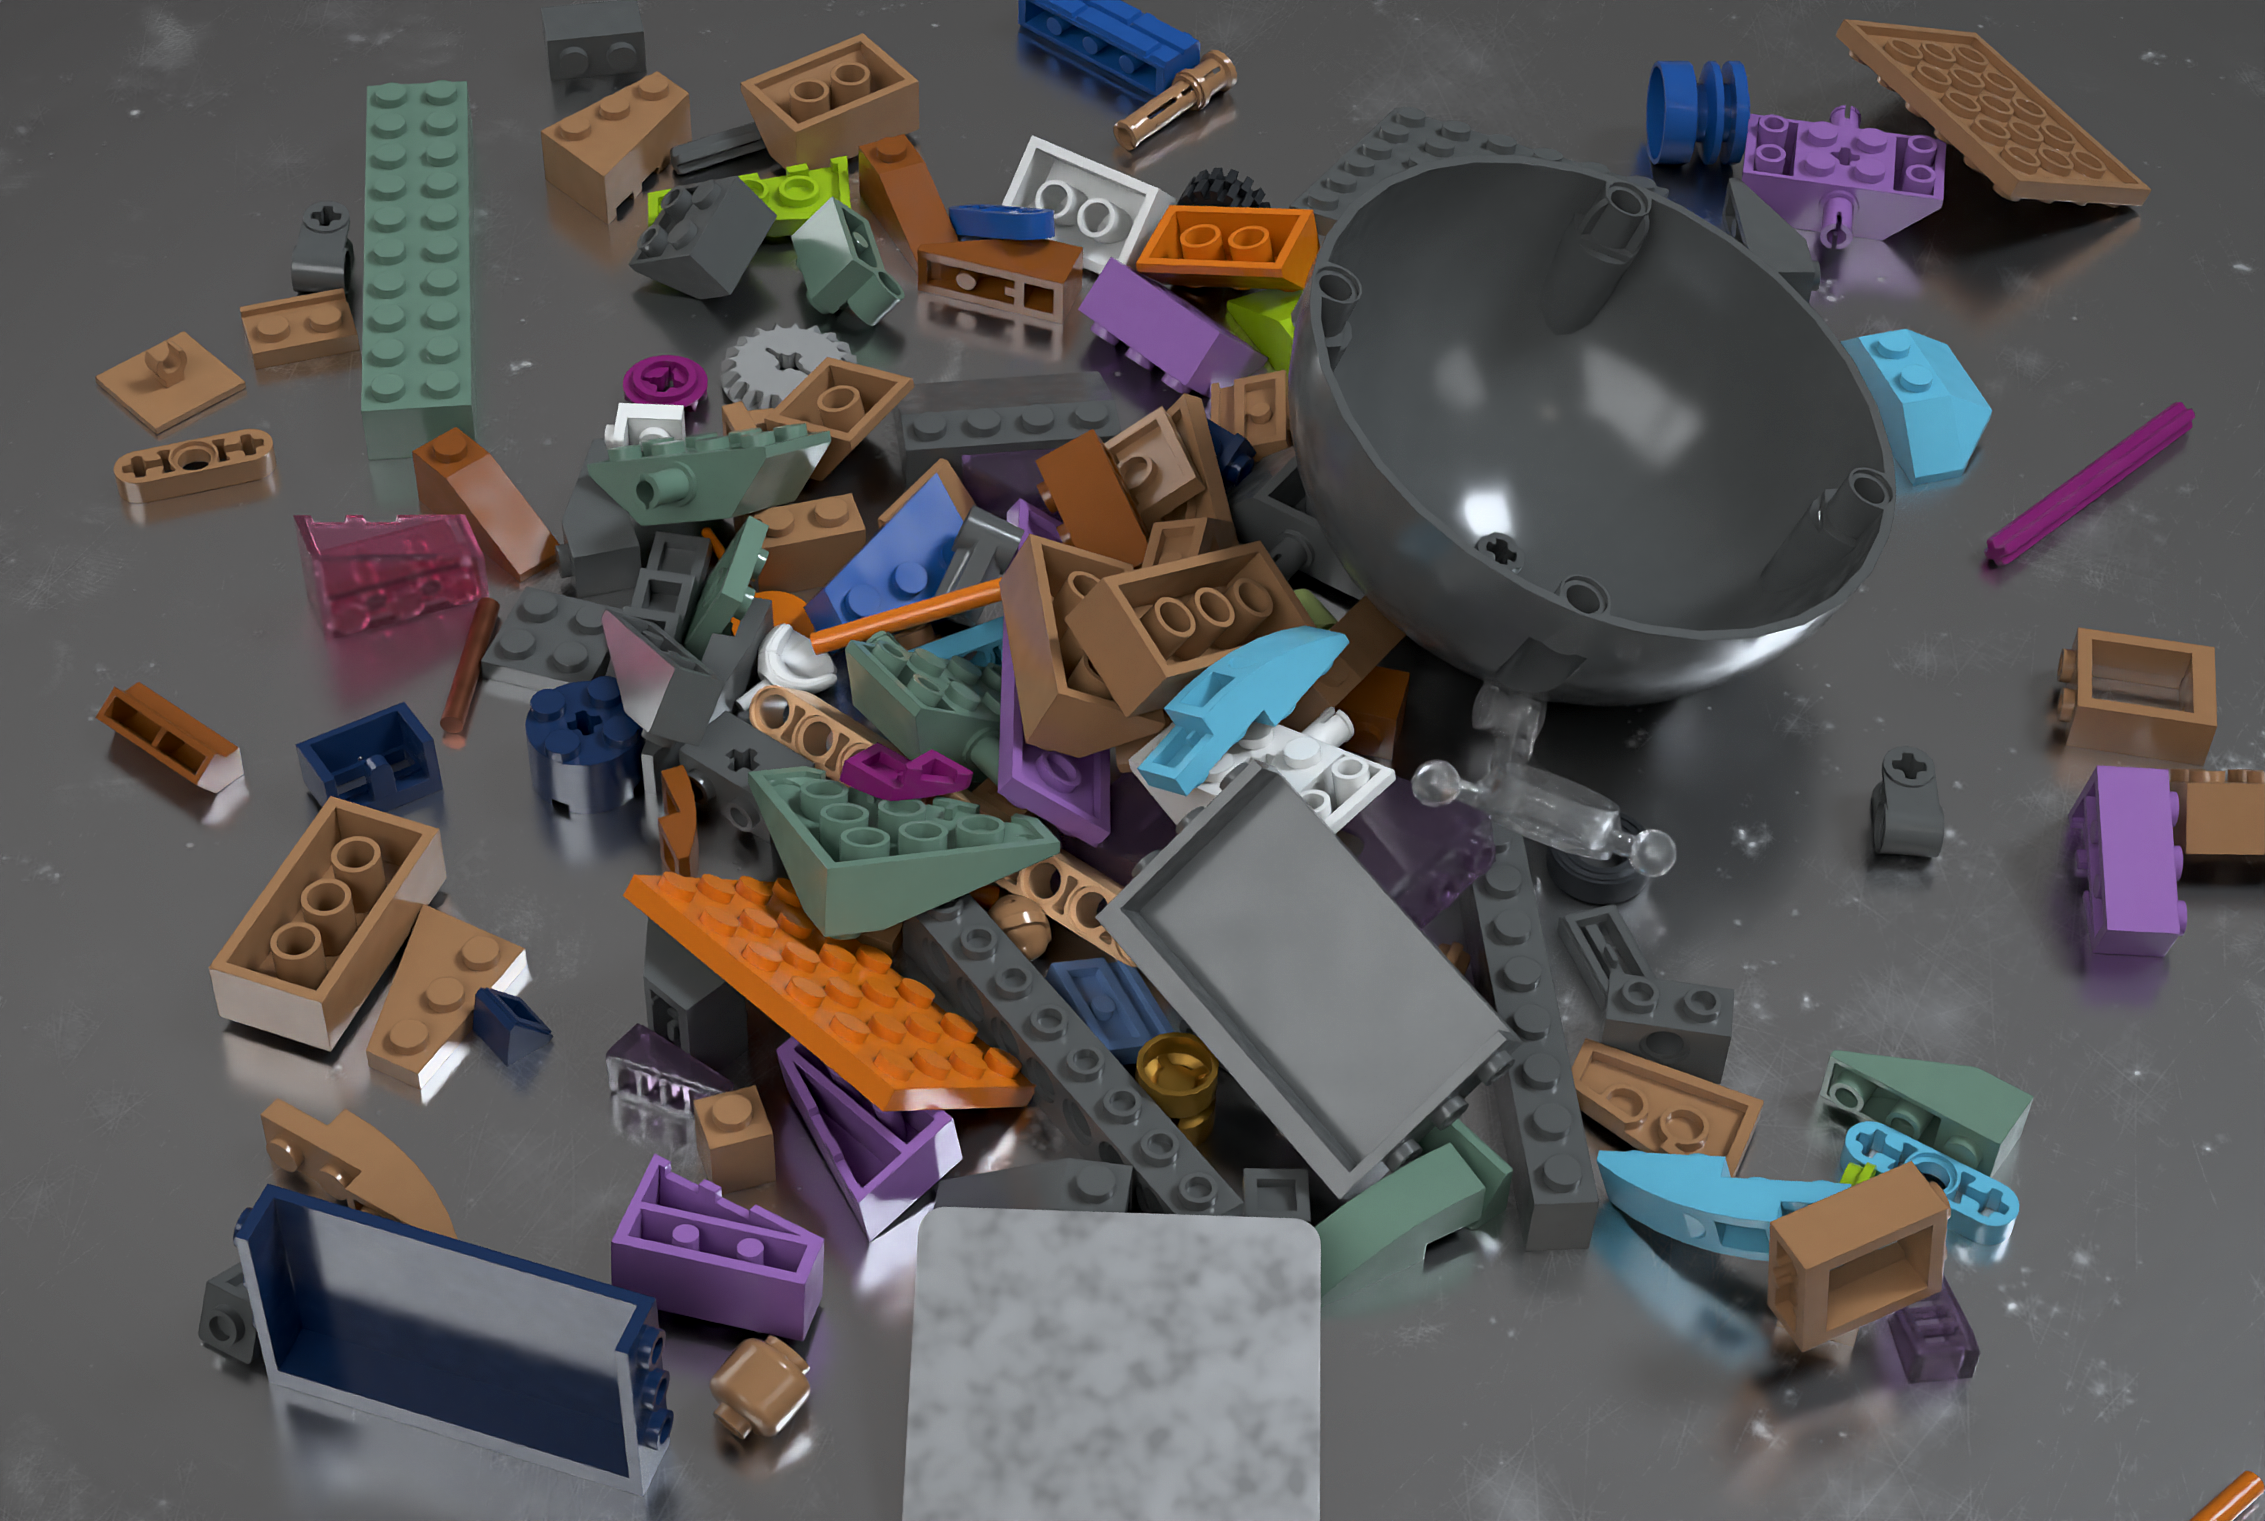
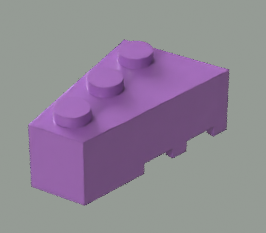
(2130, 861)

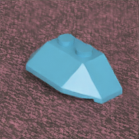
(1924, 402)

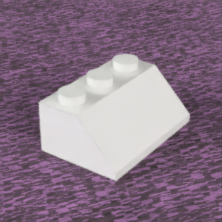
(1090, 203)

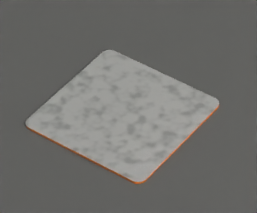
(1113, 1368)

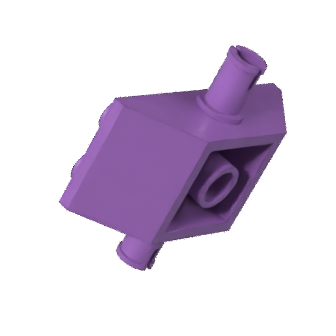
(1842, 175)

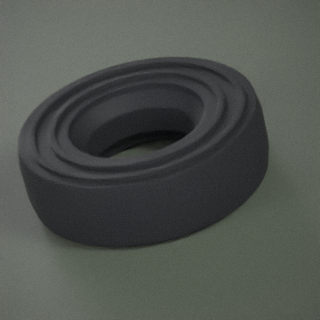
(1596, 883)

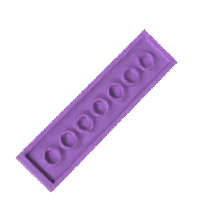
(1053, 785)

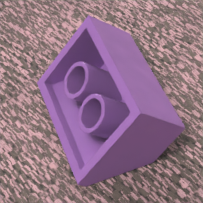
(1166, 331)

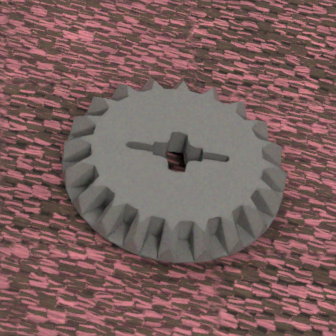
(753, 366)

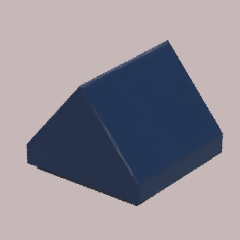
(508, 1025)

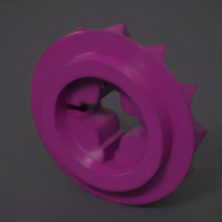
(652, 374)

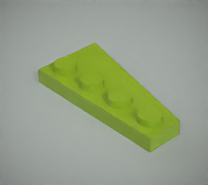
(789, 196)

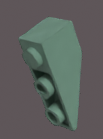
(1936, 1103)

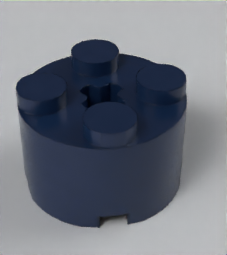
(584, 746)

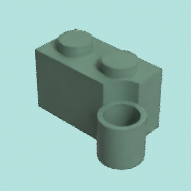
(844, 264)

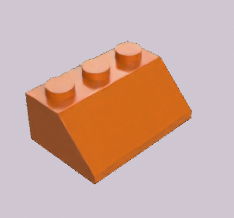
(1232, 248)

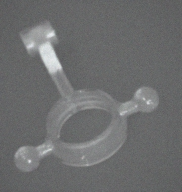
(1533, 799)

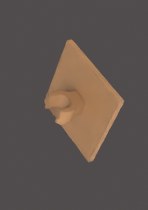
(170, 382)

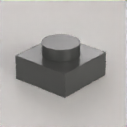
(1276, 1193)

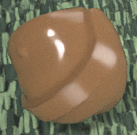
(1023, 924)

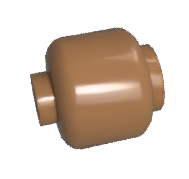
(760, 1387)

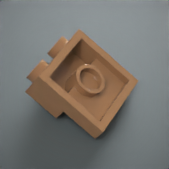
(1155, 466)

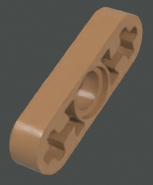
(157, 485)

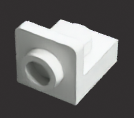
(645, 422)

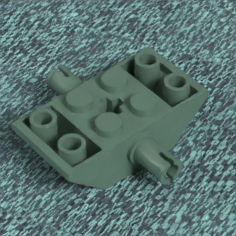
(711, 473)
(929, 702)

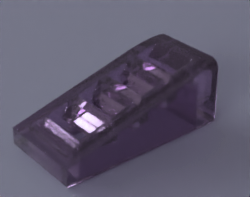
(660, 1073)
(1936, 1360)

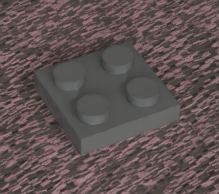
(549, 642)

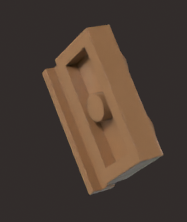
(299, 328)
(1256, 410)

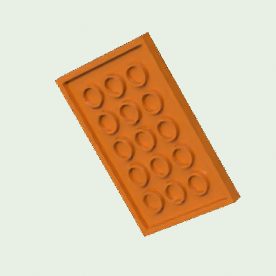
(833, 994)

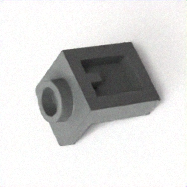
(229, 1316)

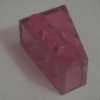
(387, 571)

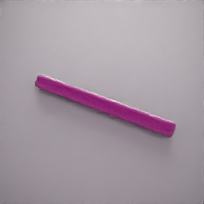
(2089, 484)

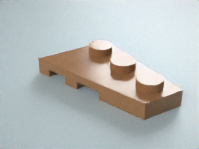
(435, 993)
(1663, 1107)

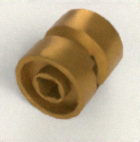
(1181, 1080)

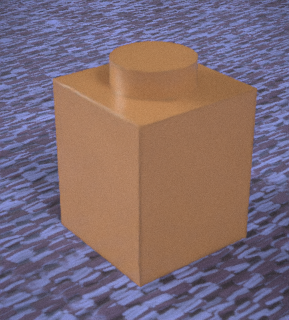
(735, 1140)

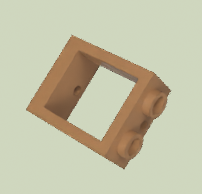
(2135, 728)
(1811, 1241)

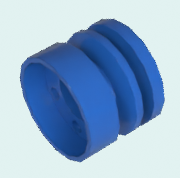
(1703, 113)

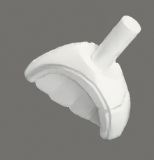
(790, 662)

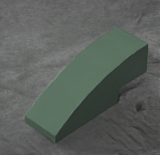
(1394, 1221)

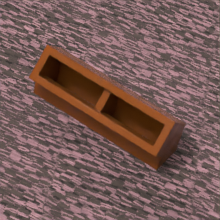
(172, 737)

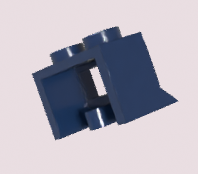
(368, 750)

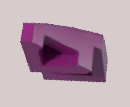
(896, 778)

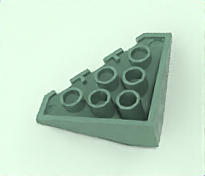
(883, 861)

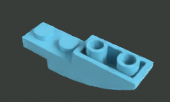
(1244, 687)
(1701, 1203)

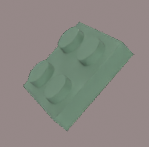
(727, 588)

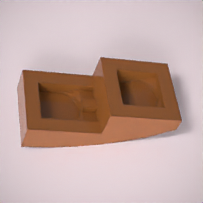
(679, 827)

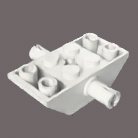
(1325, 776)

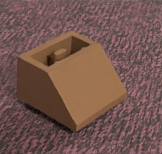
(2218, 812)

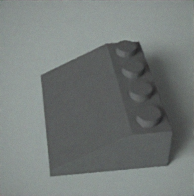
(999, 417)

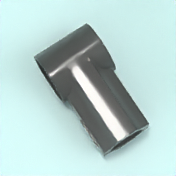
(981, 554)

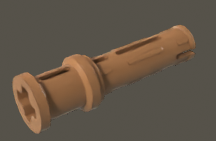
(1205, 84)

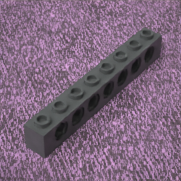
(1075, 1074)

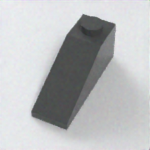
(1769, 237)
(598, 537)
(660, 681)
(1048, 1185)

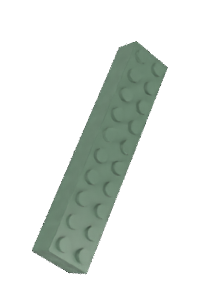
(418, 267)

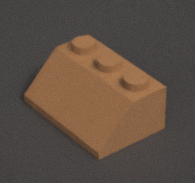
(832, 103)

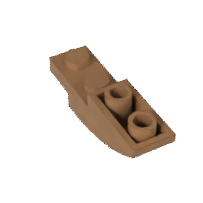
(356, 1165)

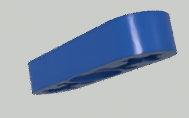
(1002, 221)

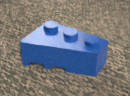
(896, 565)

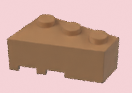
(617, 143)

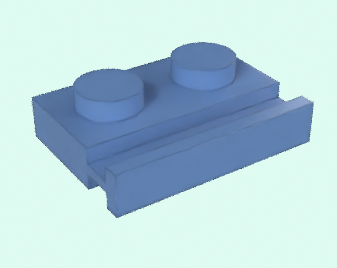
(1111, 1003)

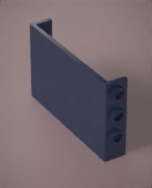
(457, 1338)

